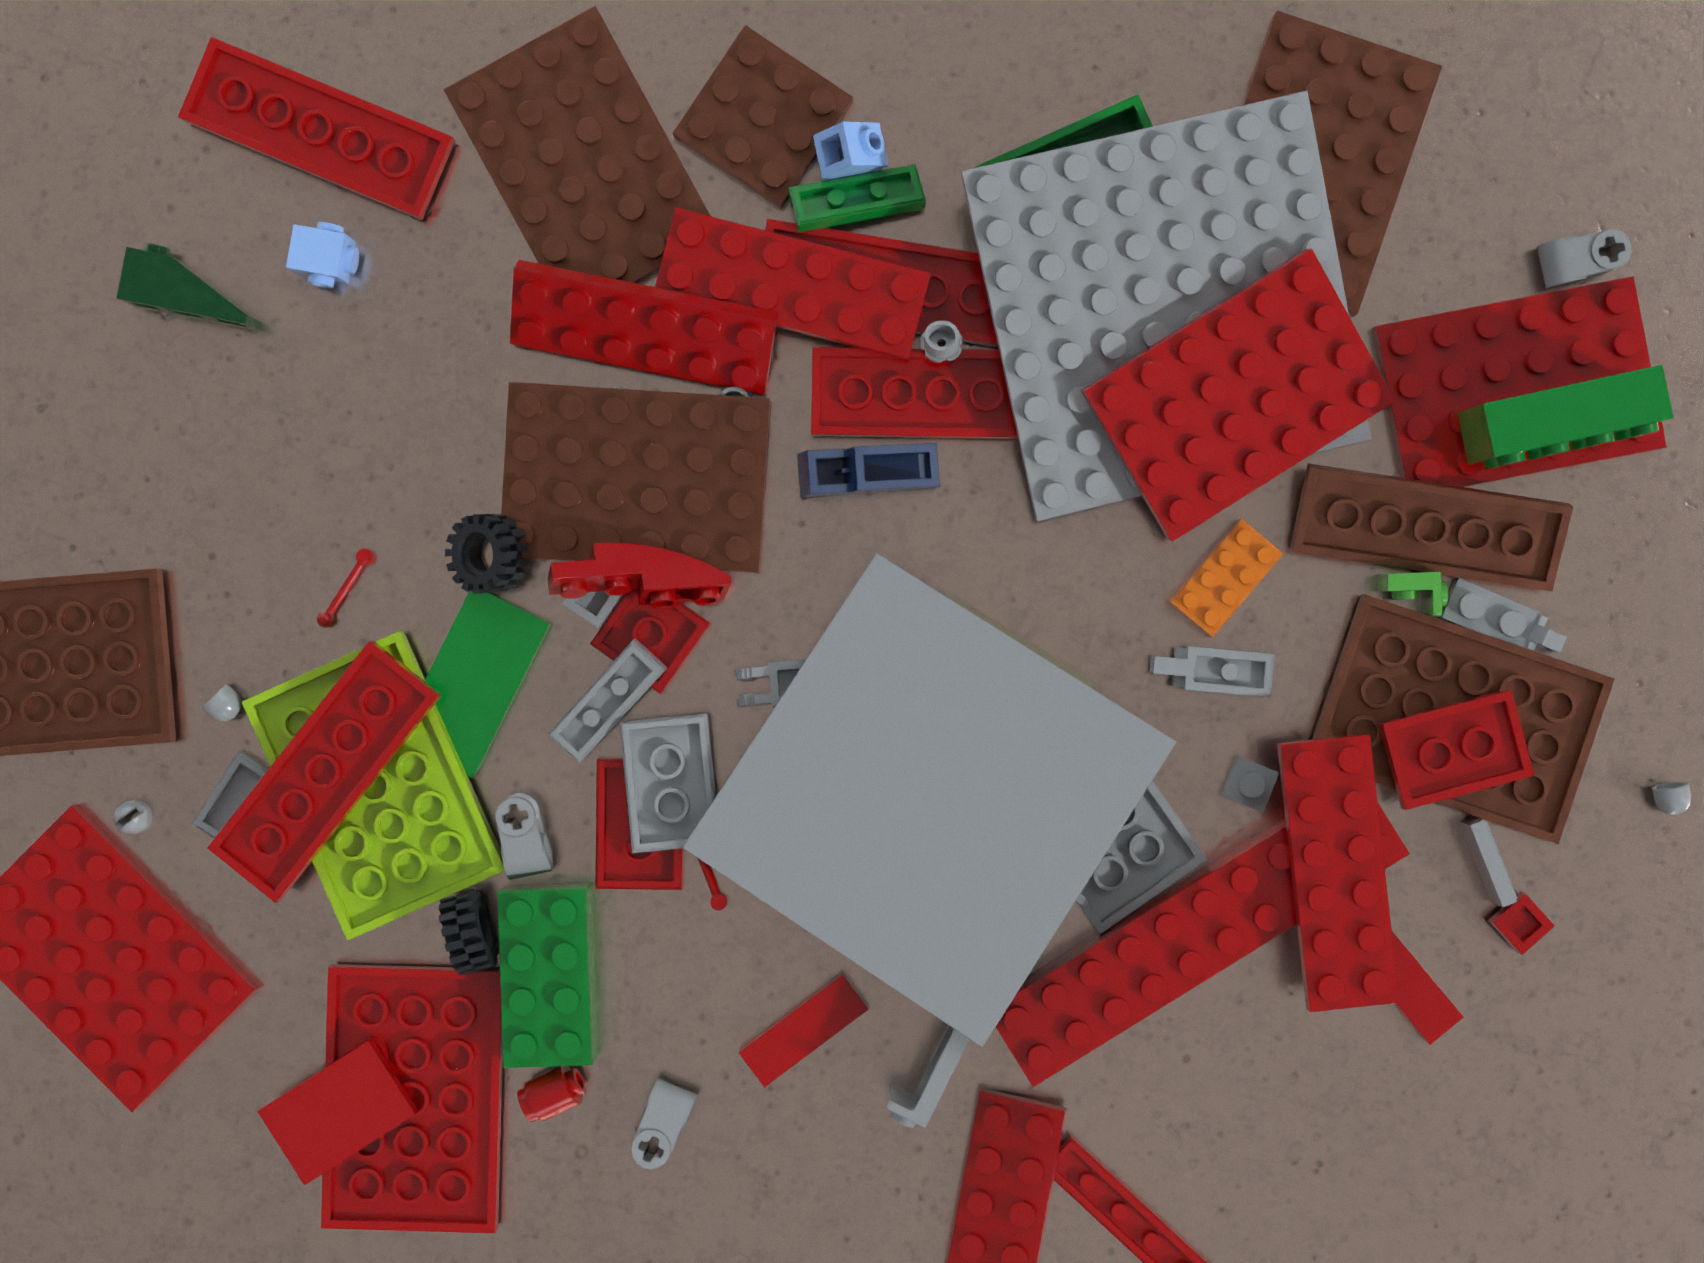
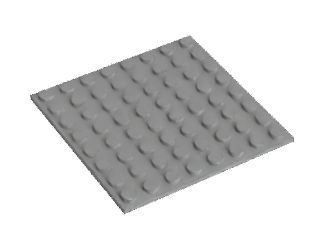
(1121, 246)
(929, 798)

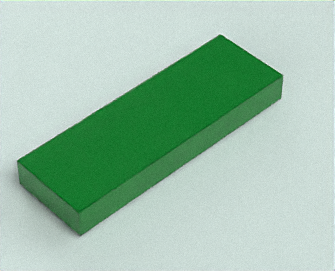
(856, 198)

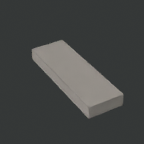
(607, 700)

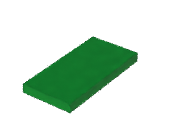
(483, 671)

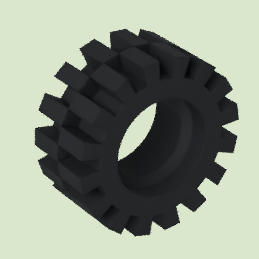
(467, 553)
(468, 932)

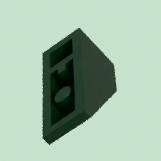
(165, 284)

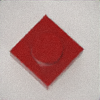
(1521, 923)

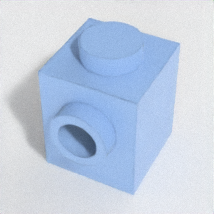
(850, 149)
(322, 254)

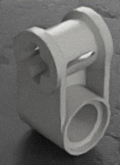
(1578, 258)
(523, 845)
(663, 1118)

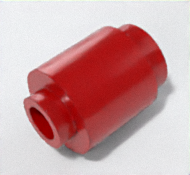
(551, 1093)

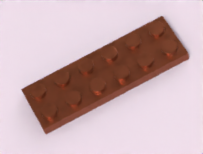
(1430, 527)

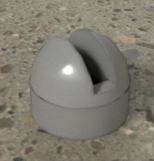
(224, 704)
(1672, 797)
(137, 824)

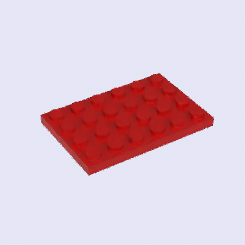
(1503, 352)
(1239, 395)
(111, 959)
(448, 1054)

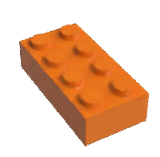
(1225, 578)

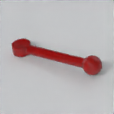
(364, 558)
(718, 899)

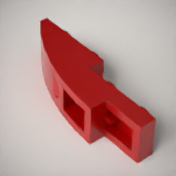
(656, 573)

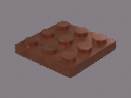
(762, 116)

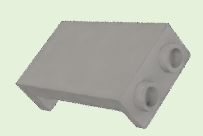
(918, 1106)

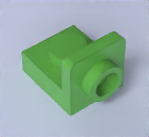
(1407, 586)

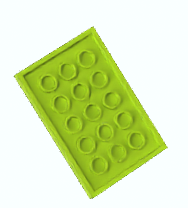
(415, 827)

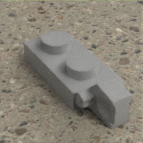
(1499, 617)
(1218, 670)

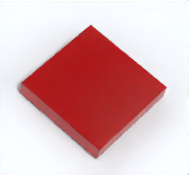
(665, 632)

